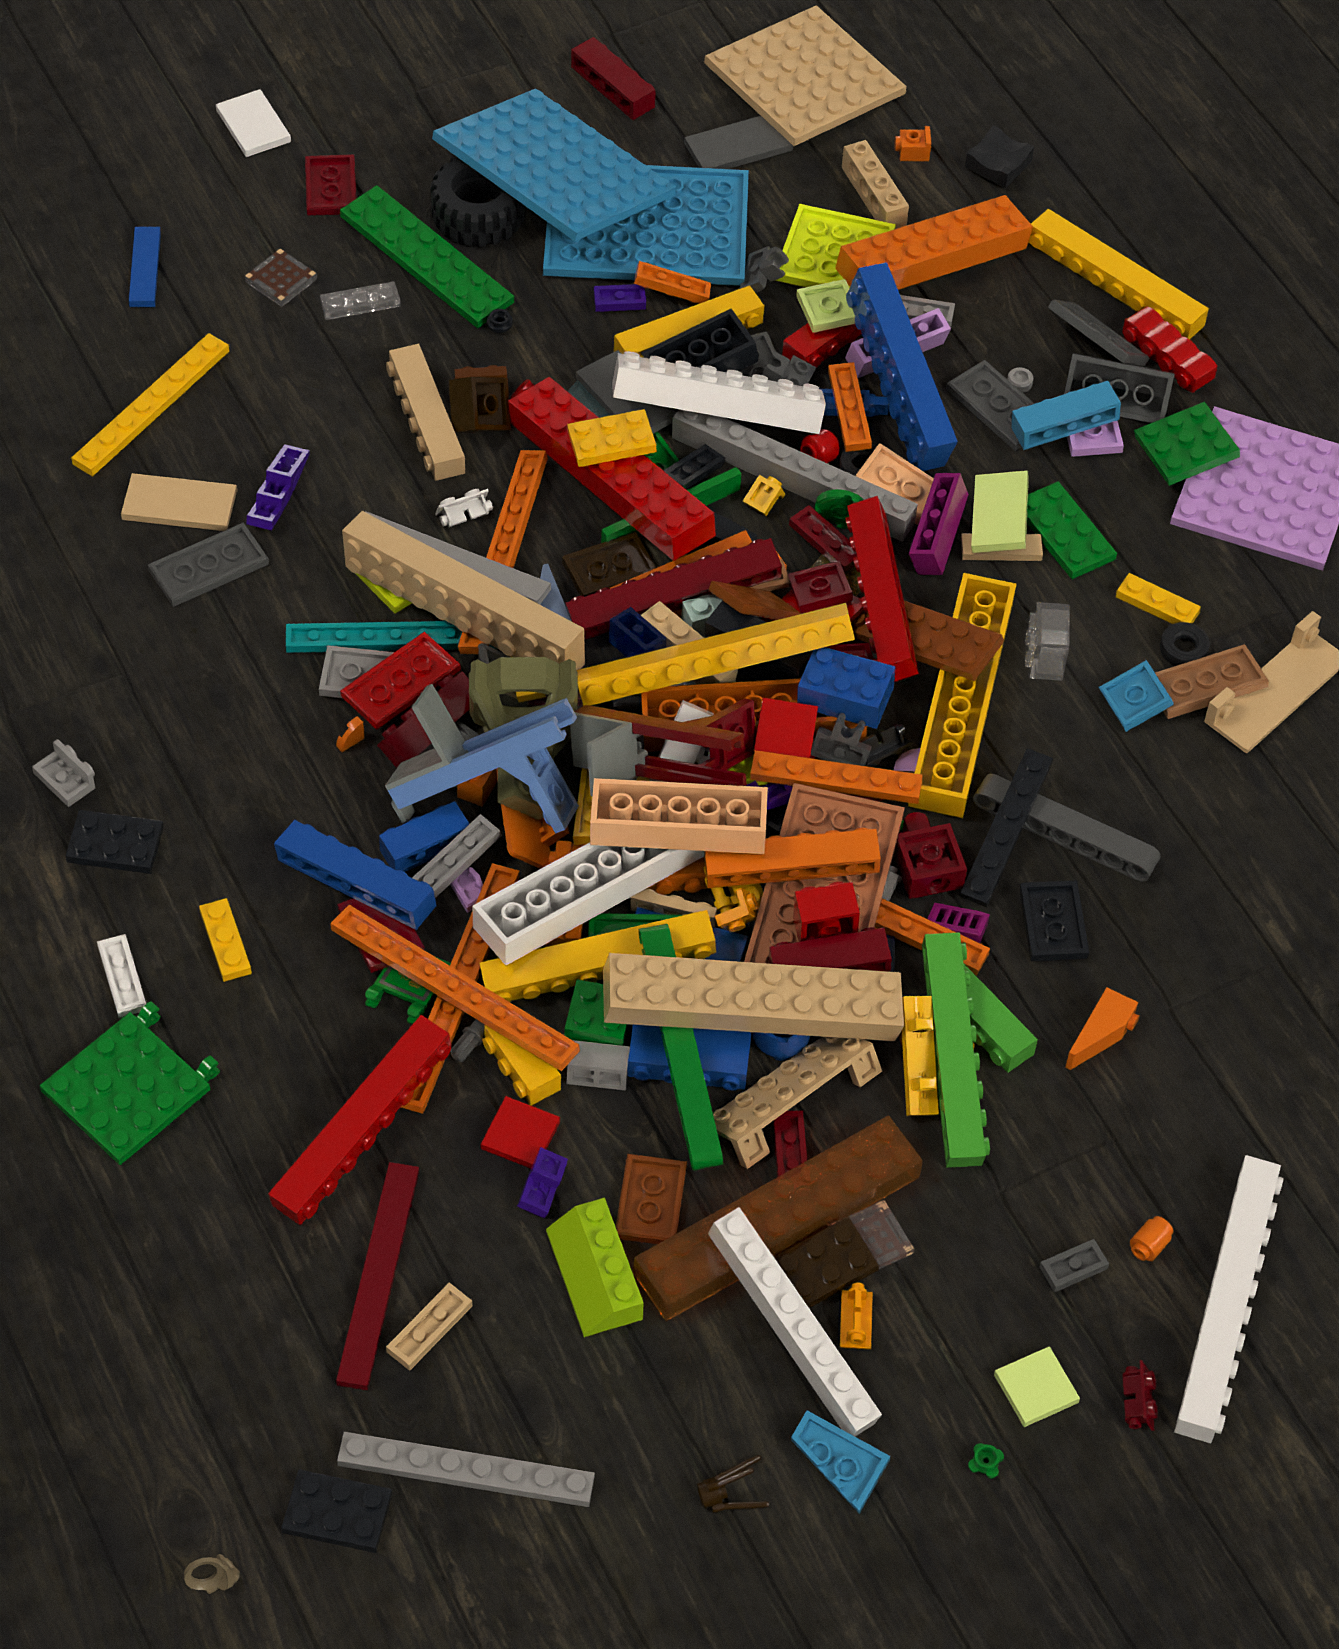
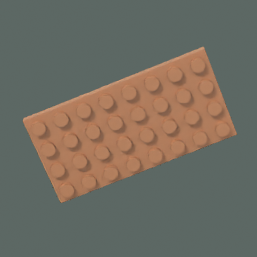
(817, 812)

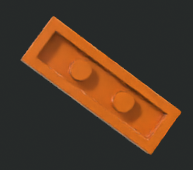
(672, 283)

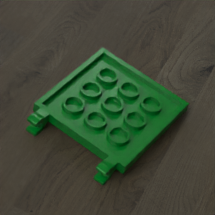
(127, 1085)

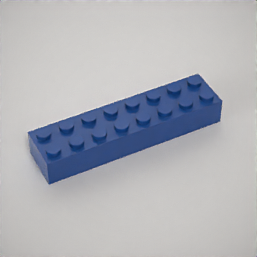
(901, 367)

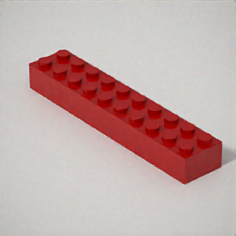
(629, 486)

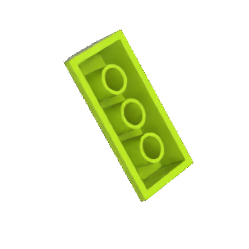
(595, 1268)

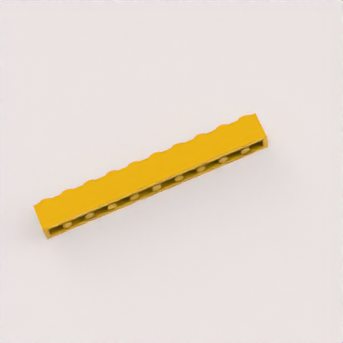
(715, 654)

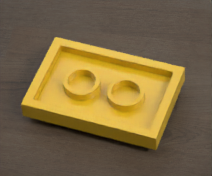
(611, 438)

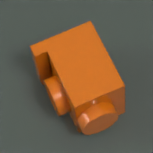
(914, 144)

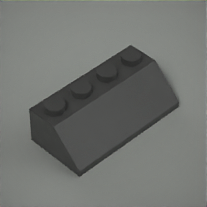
(1141, 390)

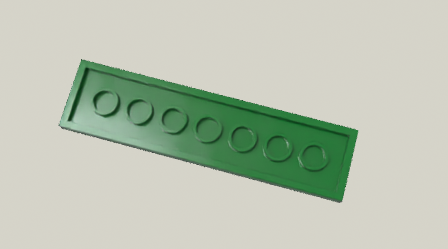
(426, 256)

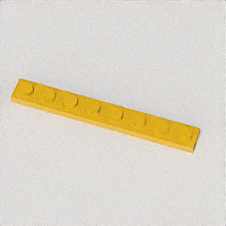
(150, 404)

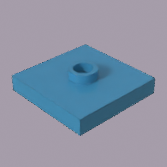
(1136, 695)

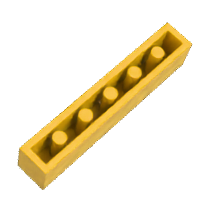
(742, 301)

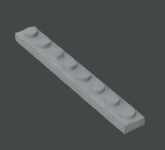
(466, 1469)

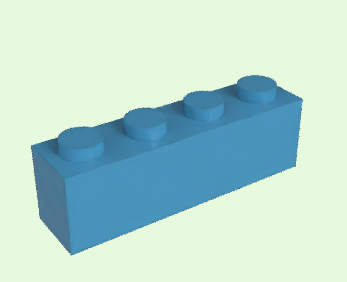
(1065, 415)

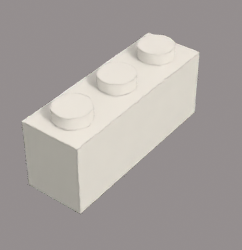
(683, 751)

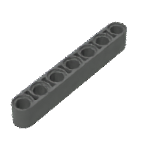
(1076, 831)

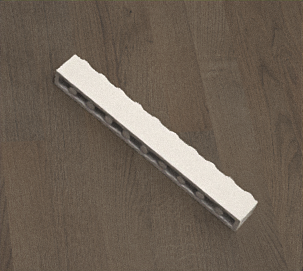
(1228, 1299)

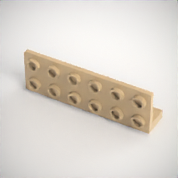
(1292, 679)
(787, 1085)

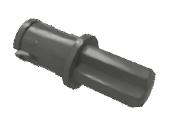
(469, 1040)

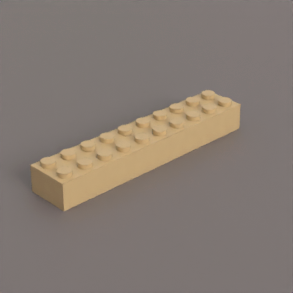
(459, 593)
(752, 997)

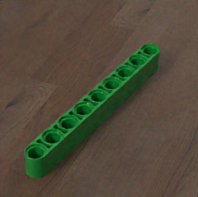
(686, 1070)

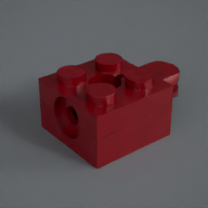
(928, 857)

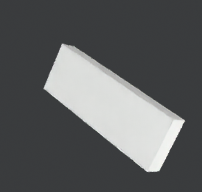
(121, 975)

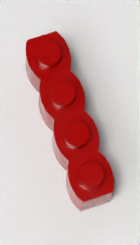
(1169, 349)

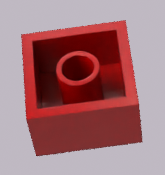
(826, 910)

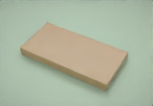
(179, 502)

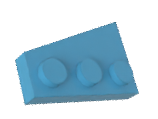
(841, 1457)

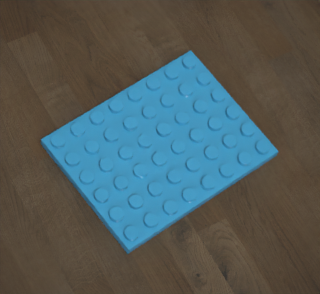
(554, 164)
(690, 233)

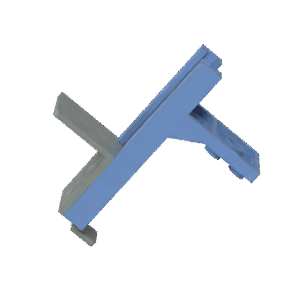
(504, 747)

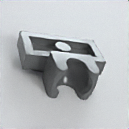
(764, 265)
(783, 368)
(841, 744)

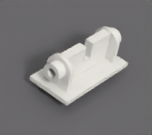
(454, 510)

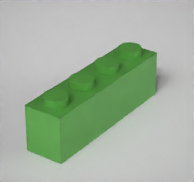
(998, 1028)

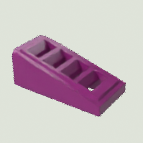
(968, 916)

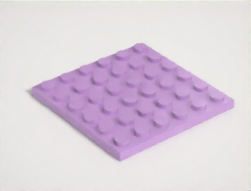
(1272, 497)

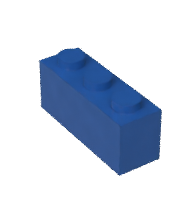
(422, 837)

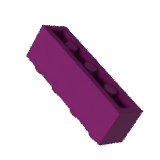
(938, 524)

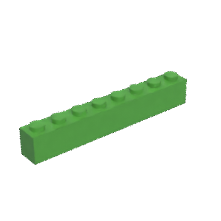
(954, 1052)

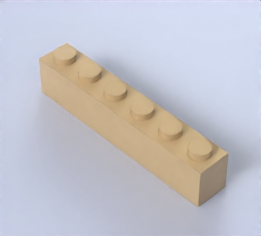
(426, 412)

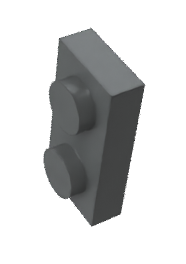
(1074, 1265)

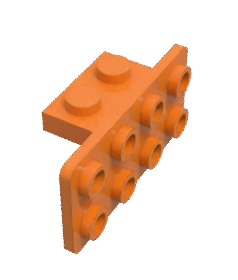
(528, 837)

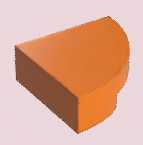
(352, 736)

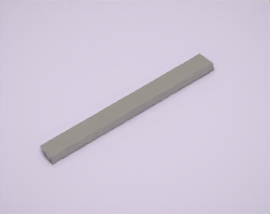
(518, 581)

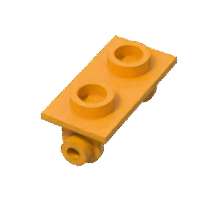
(856, 1317)

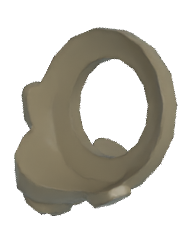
(223, 1578)

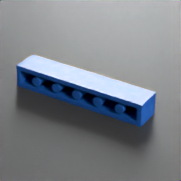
(355, 874)

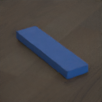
(144, 267)

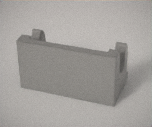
(599, 1066)

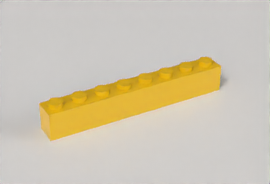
(1115, 273)
(560, 965)

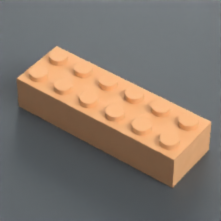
(678, 816)

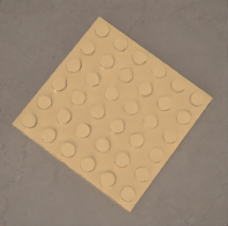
(805, 75)

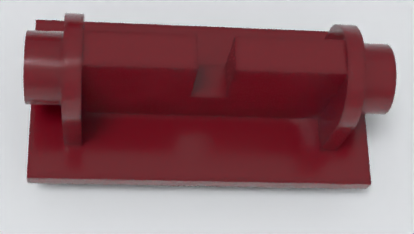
(1139, 1384)

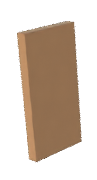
(1201, 680)

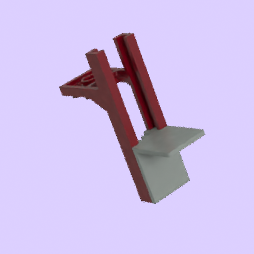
(608, 745)

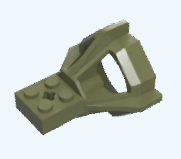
(486, 710)

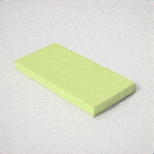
(1000, 511)

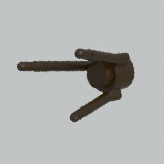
(713, 1489)

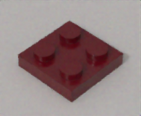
(820, 587)

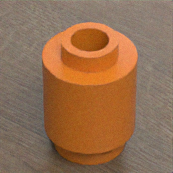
(1151, 1238)

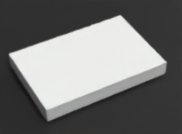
(253, 123)

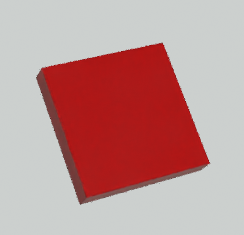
(786, 728)
(519, 1132)

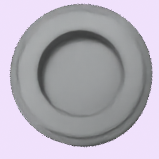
(1021, 379)

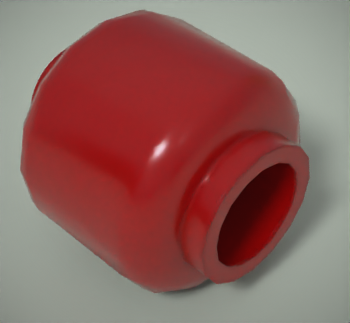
(821, 446)

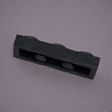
(696, 466)

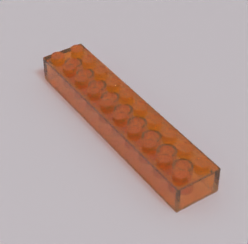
(782, 1213)

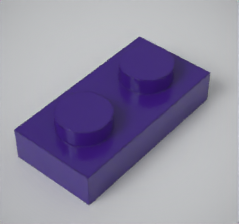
(619, 298)

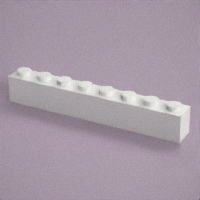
(794, 1323)

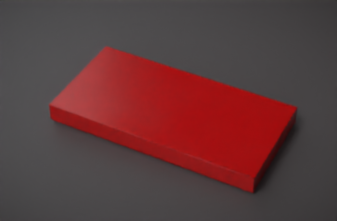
(399, 680)

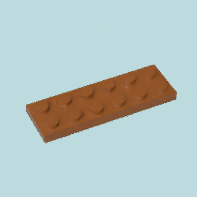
(943, 641)

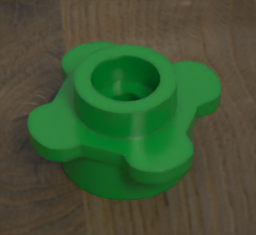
(986, 1452)

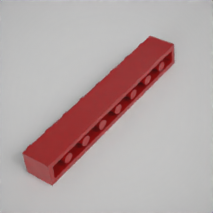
(881, 587)
(360, 1120)

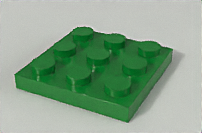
(1187, 443)

